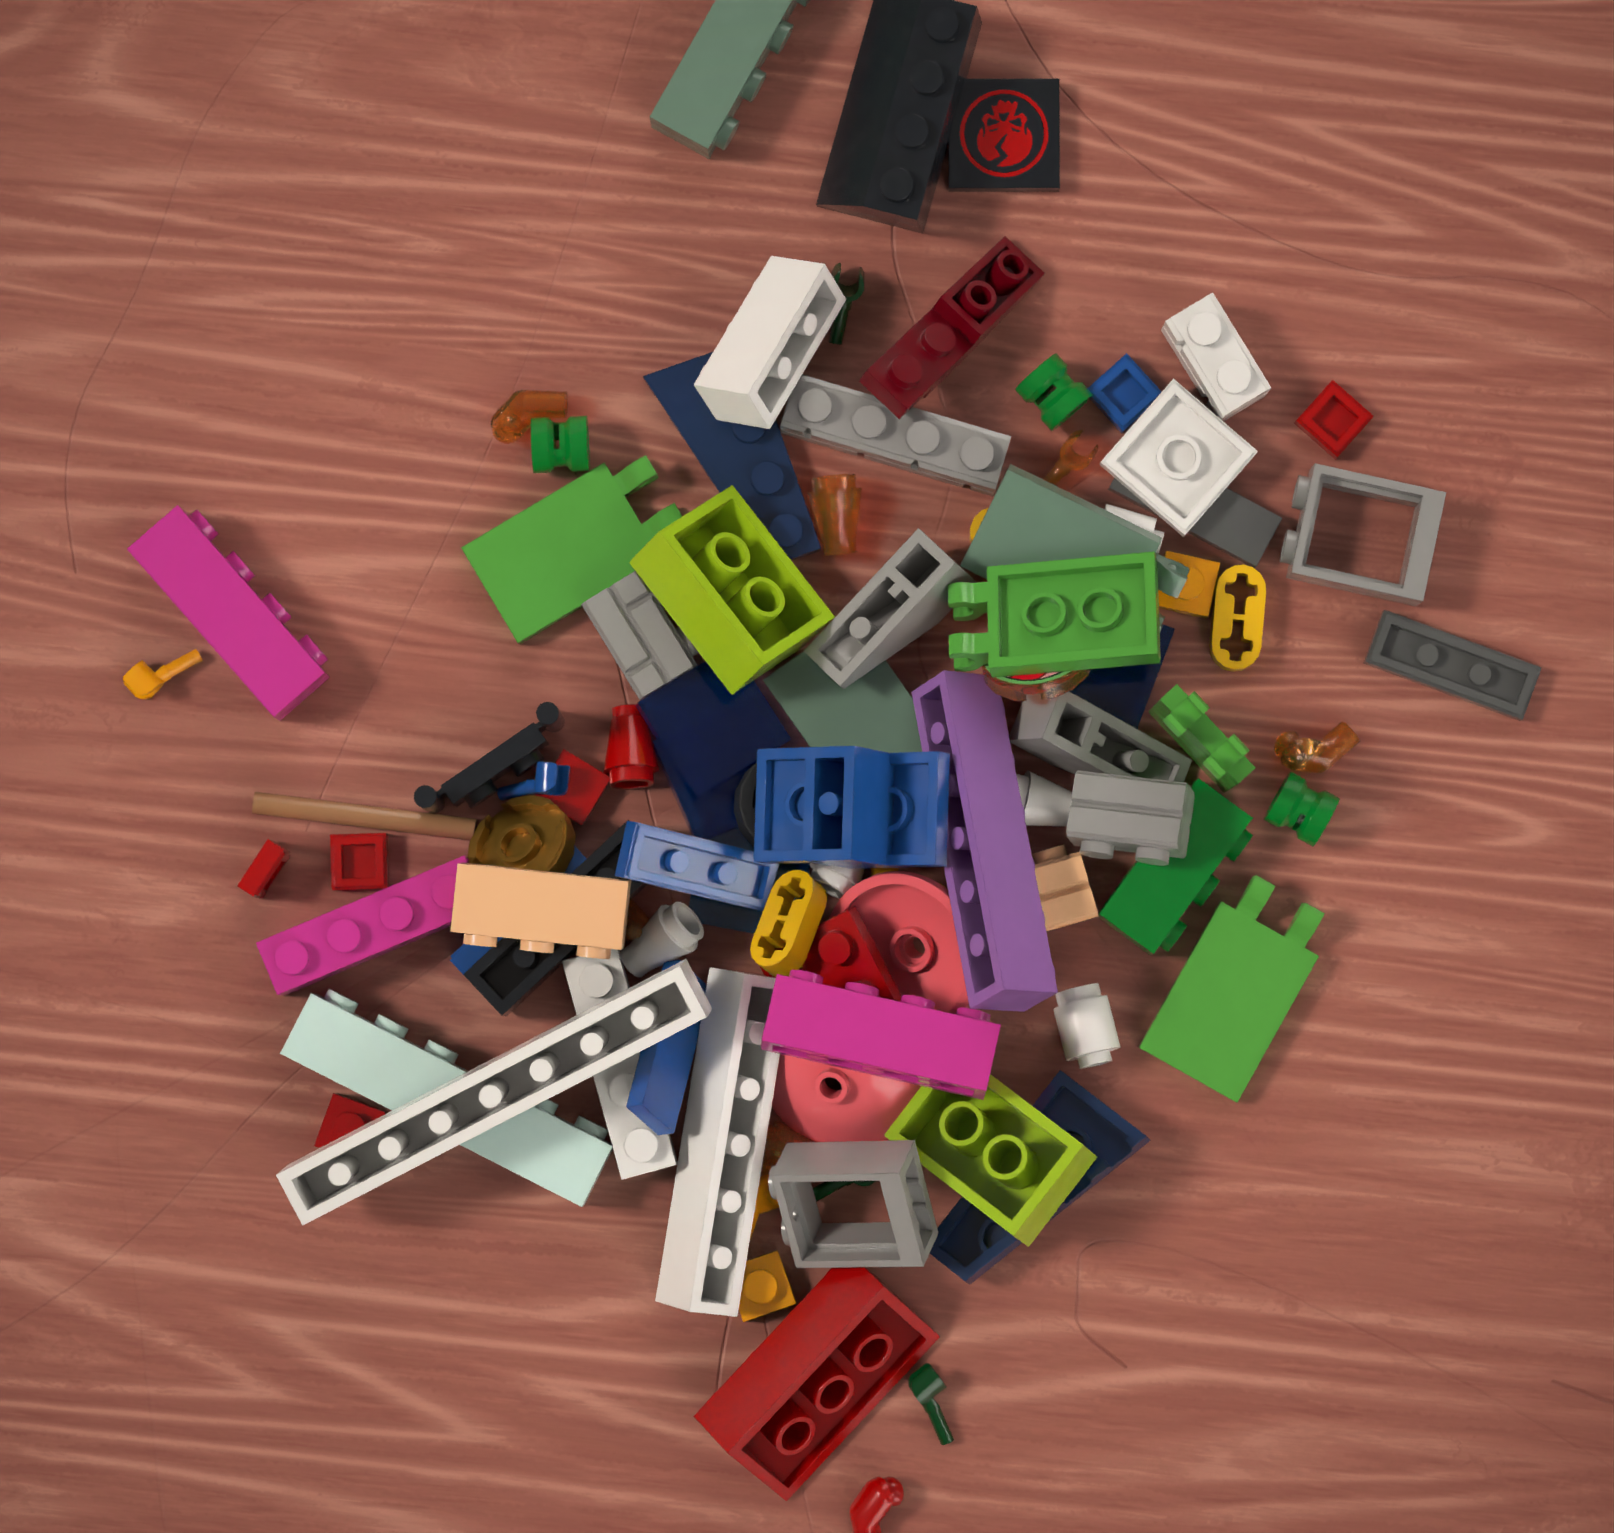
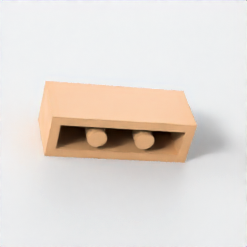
(540, 909)

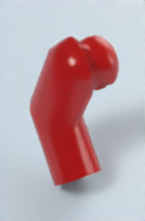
(874, 1503)

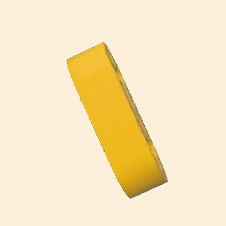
(1224, 616)
(788, 923)

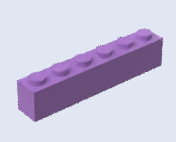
(988, 846)

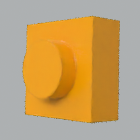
(1198, 590)
(764, 1287)

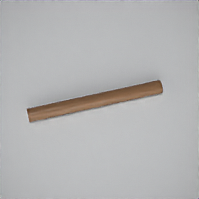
(363, 816)

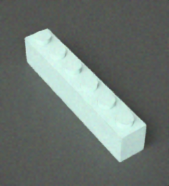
(394, 1071)

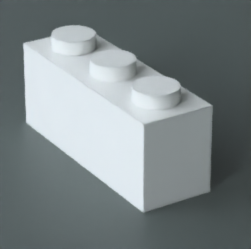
(770, 342)

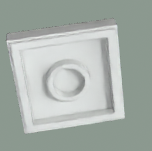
(1178, 457)

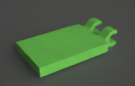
(565, 547)
(1060, 616)
(1201, 739)
(1233, 993)

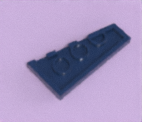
(739, 456)
(973, 1242)

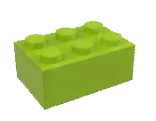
(731, 589)
(995, 1154)

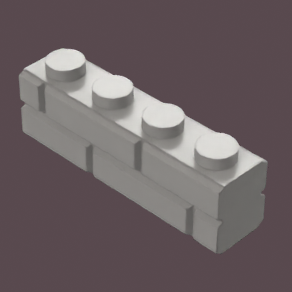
(915, 443)

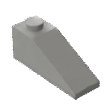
(889, 611)
(1086, 738)

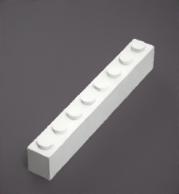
(494, 1092)

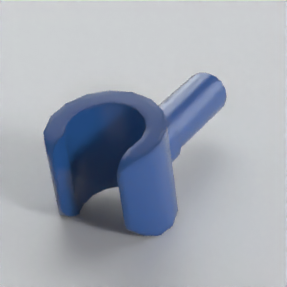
(549, 780)

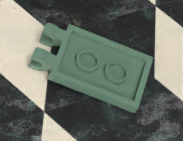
(1045, 523)
(868, 713)

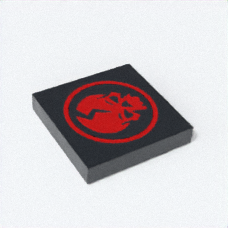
(1006, 137)

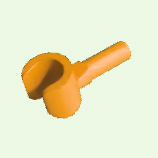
(146, 683)

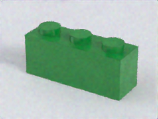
(1154, 897)

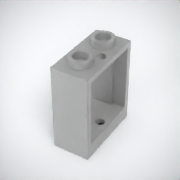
(1420, 542)
(816, 1244)

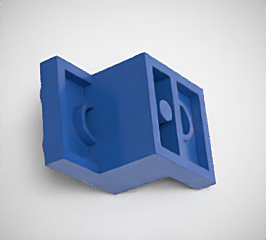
(851, 807)

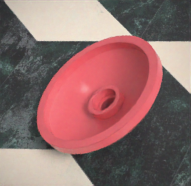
(908, 906)
(855, 1113)

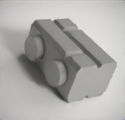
(640, 635)
(1130, 816)

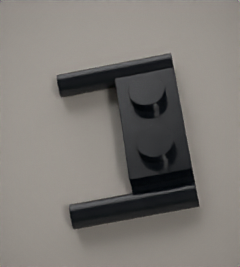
(477, 780)

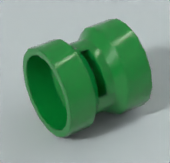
(1060, 403)
(573, 444)
(1301, 809)

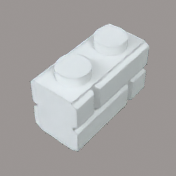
(1215, 357)

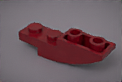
(952, 328)

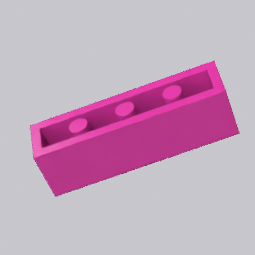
(228, 611)
(361, 929)
(881, 1035)

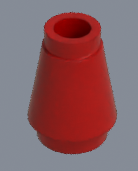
(630, 750)

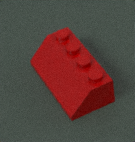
(816, 1378)

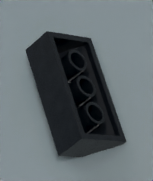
(900, 111)

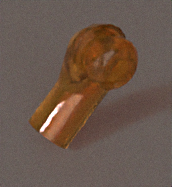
(515, 414)
(1313, 754)

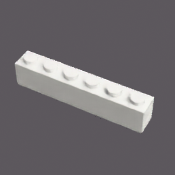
(720, 1149)

